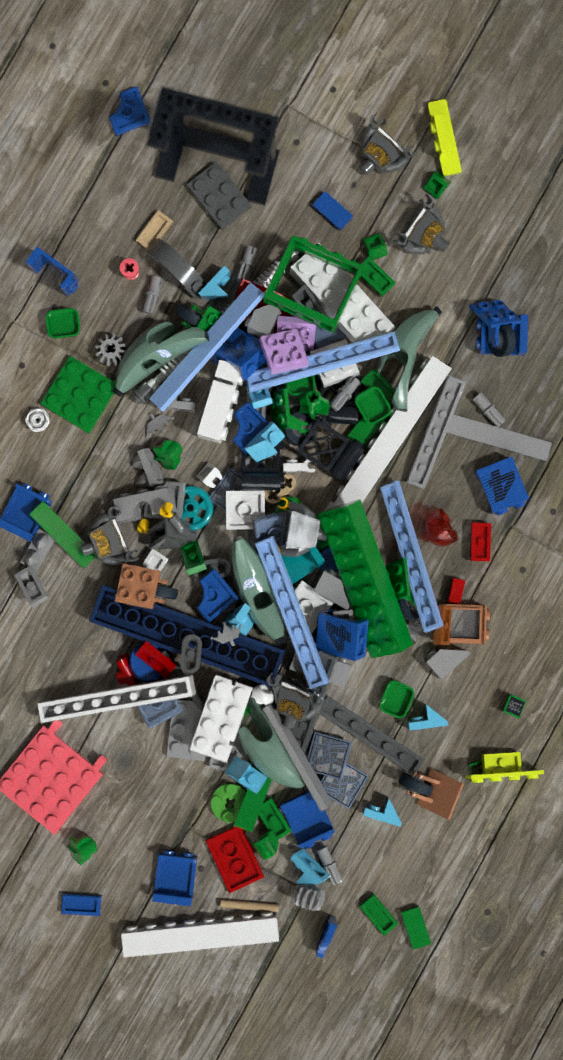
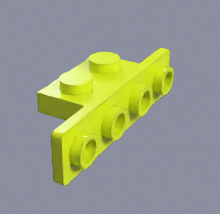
(444, 137)
(502, 765)

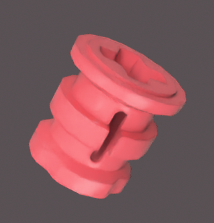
(132, 264)

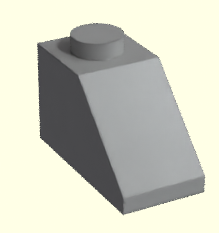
(262, 321)
(332, 588)
(445, 660)

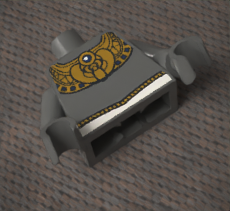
(382, 151)
(424, 231)
(107, 540)
(294, 700)

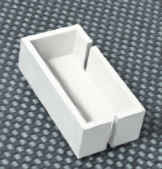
(220, 402)
(221, 718)

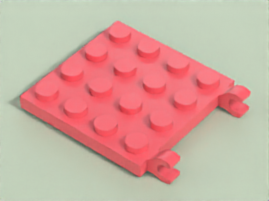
(50, 778)

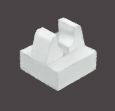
(208, 473)

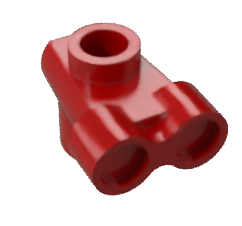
(124, 674)

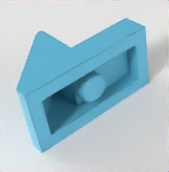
(212, 289)
(259, 398)
(263, 444)
(240, 617)
(432, 720)
(246, 775)
(387, 815)
(312, 870)

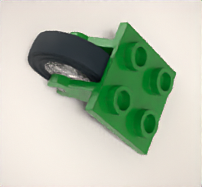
(192, 317)
(294, 425)
(399, 579)

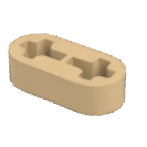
(282, 493)

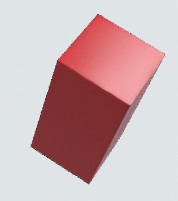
(456, 591)

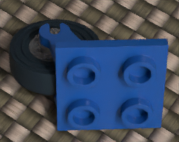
(500, 324)

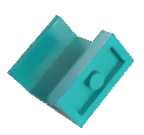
(303, 565)

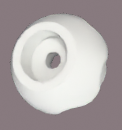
(39, 414)
(263, 694)

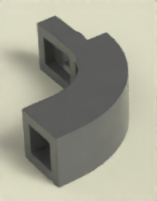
(177, 267)

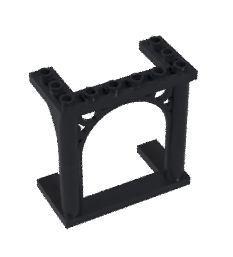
(172, 135)

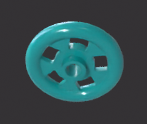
(206, 504)

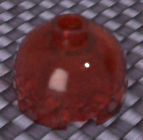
(438, 529)

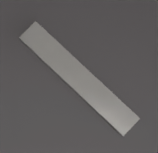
(436, 432)
(499, 438)
(298, 757)

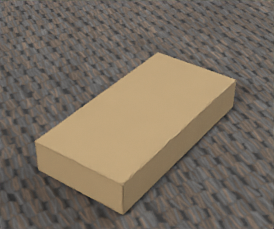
(154, 229)

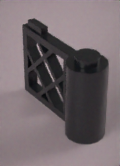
(349, 411)
(345, 456)
(263, 477)

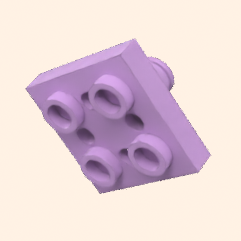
(305, 329)
(278, 361)

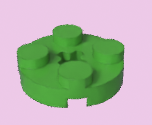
(219, 798)

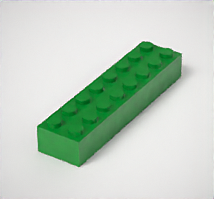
(365, 578)

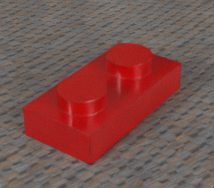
(480, 542)
(155, 659)

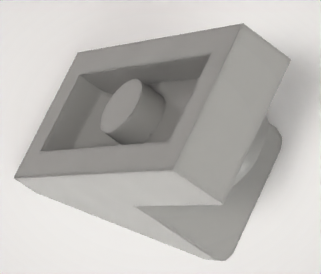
(183, 405)
(31, 586)

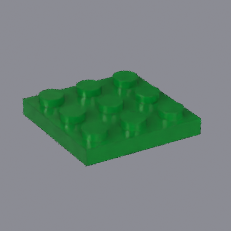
(79, 394)

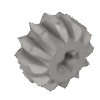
(108, 357)
(308, 896)

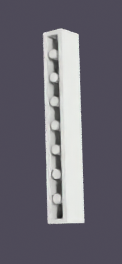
(117, 698)
(200, 935)

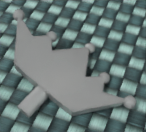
(157, 423)
(413, 628)
(228, 634)

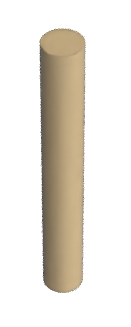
(249, 905)

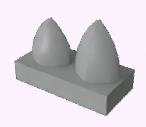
(152, 476)
(38, 550)

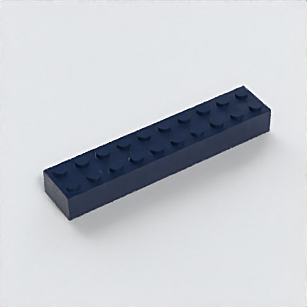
(169, 627)

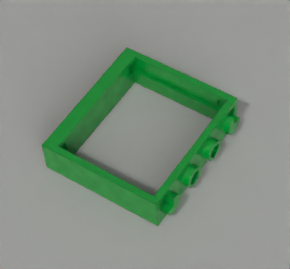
(317, 251)

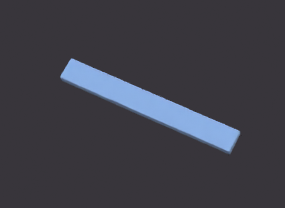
(203, 352)
(327, 361)
(410, 549)
(291, 612)

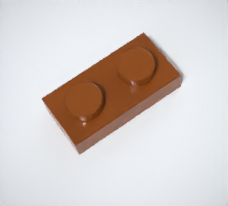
(442, 635)

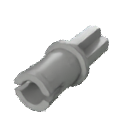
(246, 263)
(152, 294)
(344, 393)
(489, 409)
(329, 865)

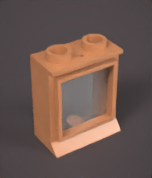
(469, 623)

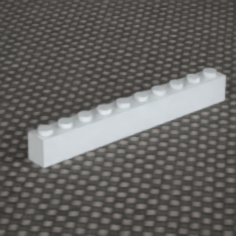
(392, 433)

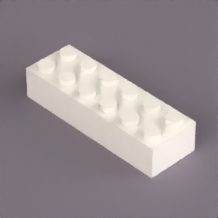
(328, 286)

